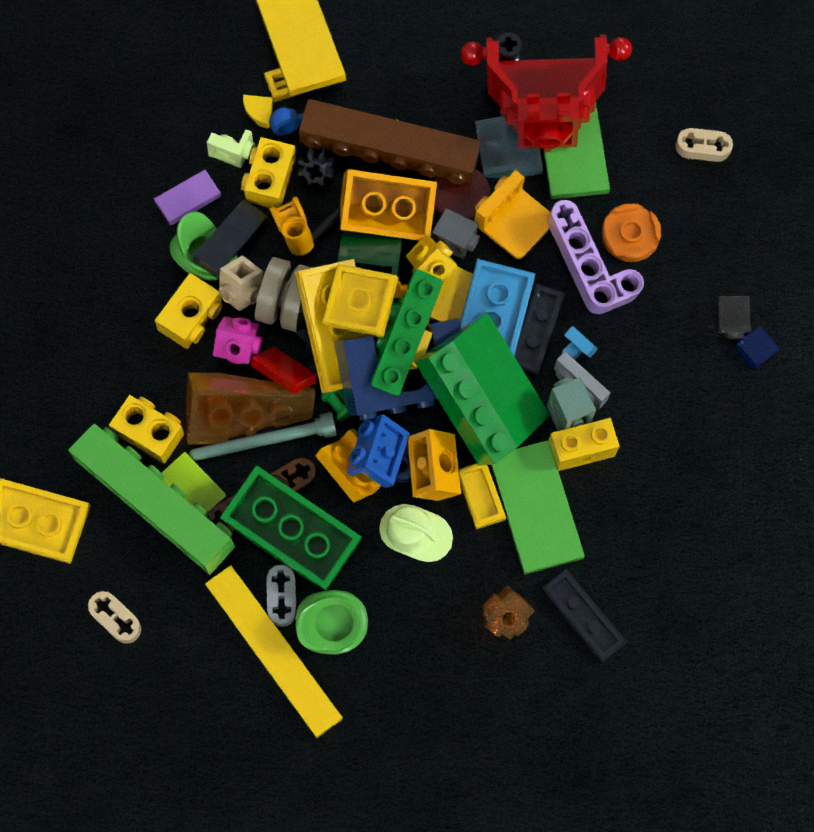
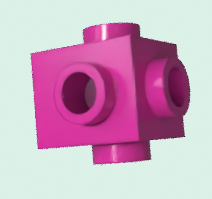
(237, 340)

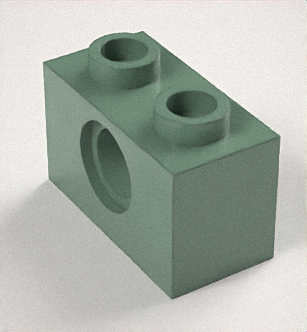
(570, 404)

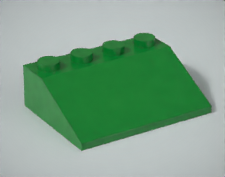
(483, 390)

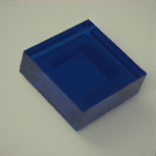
(757, 347)

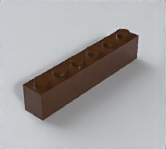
(389, 142)

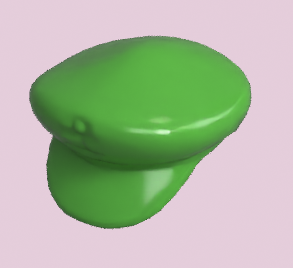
(191, 234)
(331, 622)

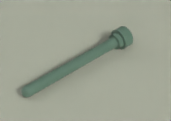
(322, 426)

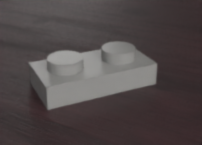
(568, 368)

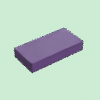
(187, 197)

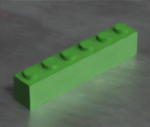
(152, 498)

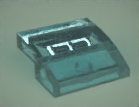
(501, 152)

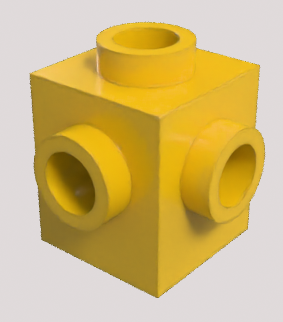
(432, 258)

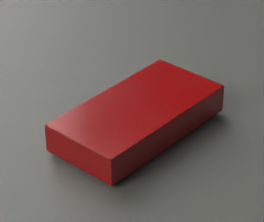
(283, 370)

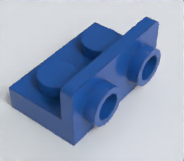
(378, 450)

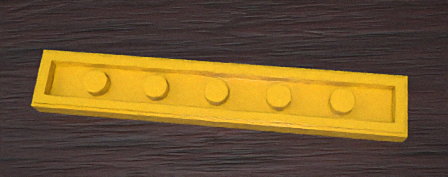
(274, 651)

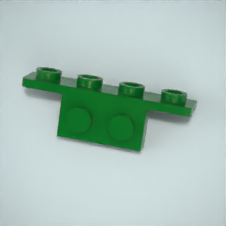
(404, 332)

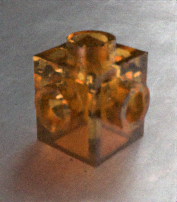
(507, 602)

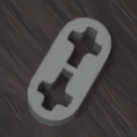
(273, 595)

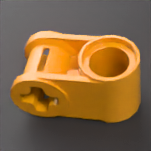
(293, 226)

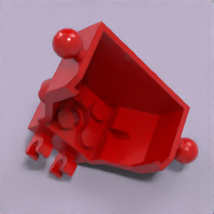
(546, 97)

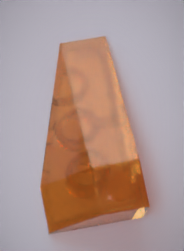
(233, 405)

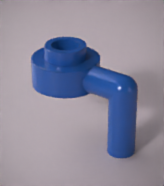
(285, 121)

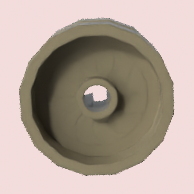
(280, 296)

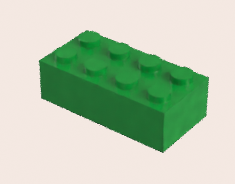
(290, 528)

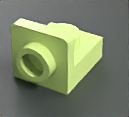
(230, 151)

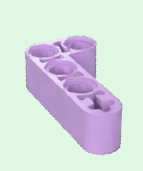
(589, 256)

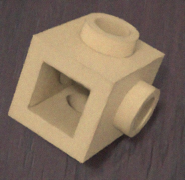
(240, 283)

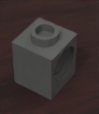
(456, 232)

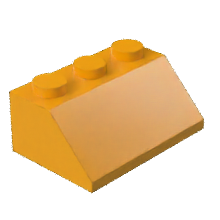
(387, 205)

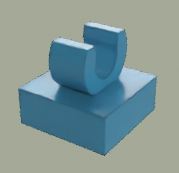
(578, 344)

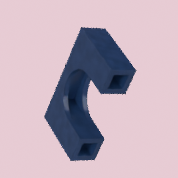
(357, 365)

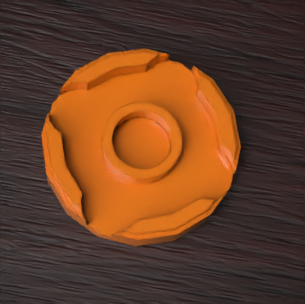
(631, 232)

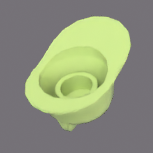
(416, 533)

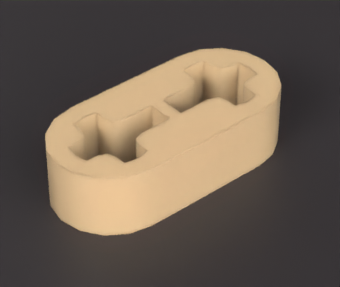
(704, 144)
(109, 623)

